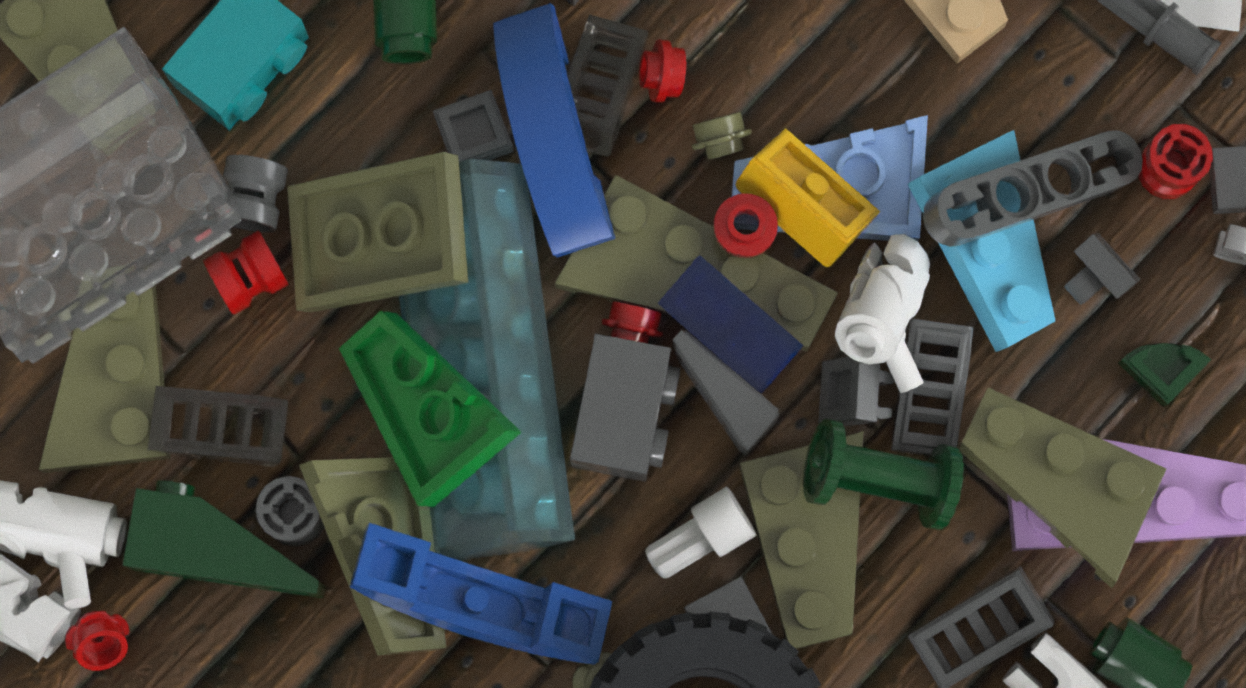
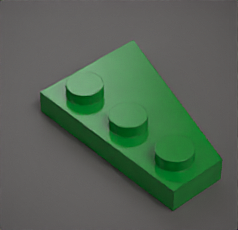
(424, 408)

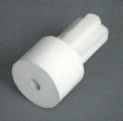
(716, 526)

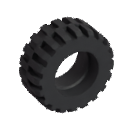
(705, 646)

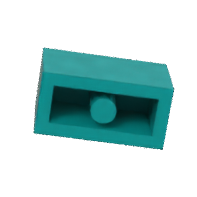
(236, 57)

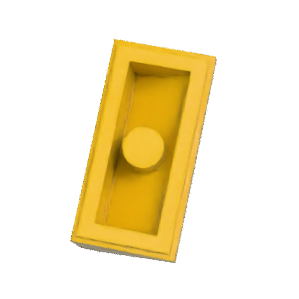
(808, 197)

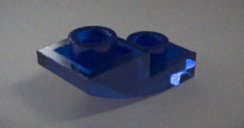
(730, 324)

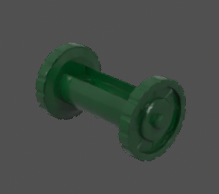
(929, 484)

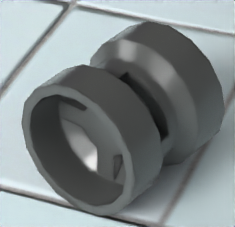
(255, 188)
(299, 515)

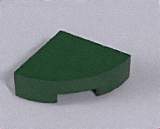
(1164, 368)

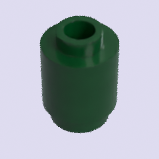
(405, 30)
(1138, 658)

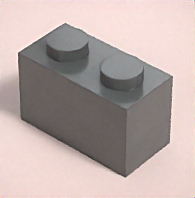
(622, 408)

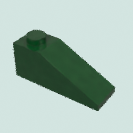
(193, 540)

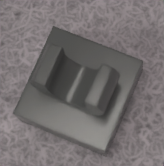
(1102, 269)
(851, 392)

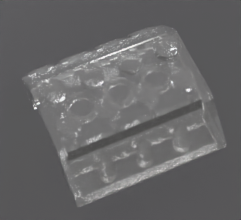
(98, 195)

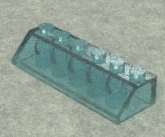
(501, 345)

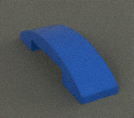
(549, 131)
(478, 601)

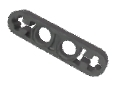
(1035, 191)

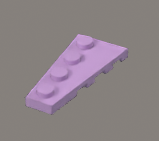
(1192, 502)

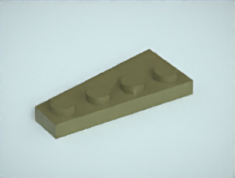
(658, 245)

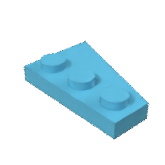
(1000, 271)

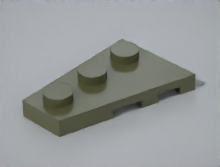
(53, 31)
(108, 391)
(1069, 478)
(348, 499)
(805, 546)

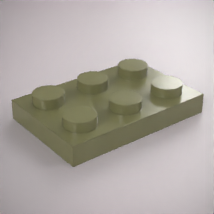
(378, 233)

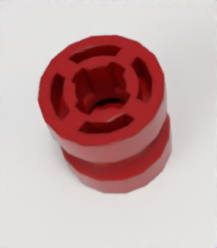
(1164, 169)
(258, 265)

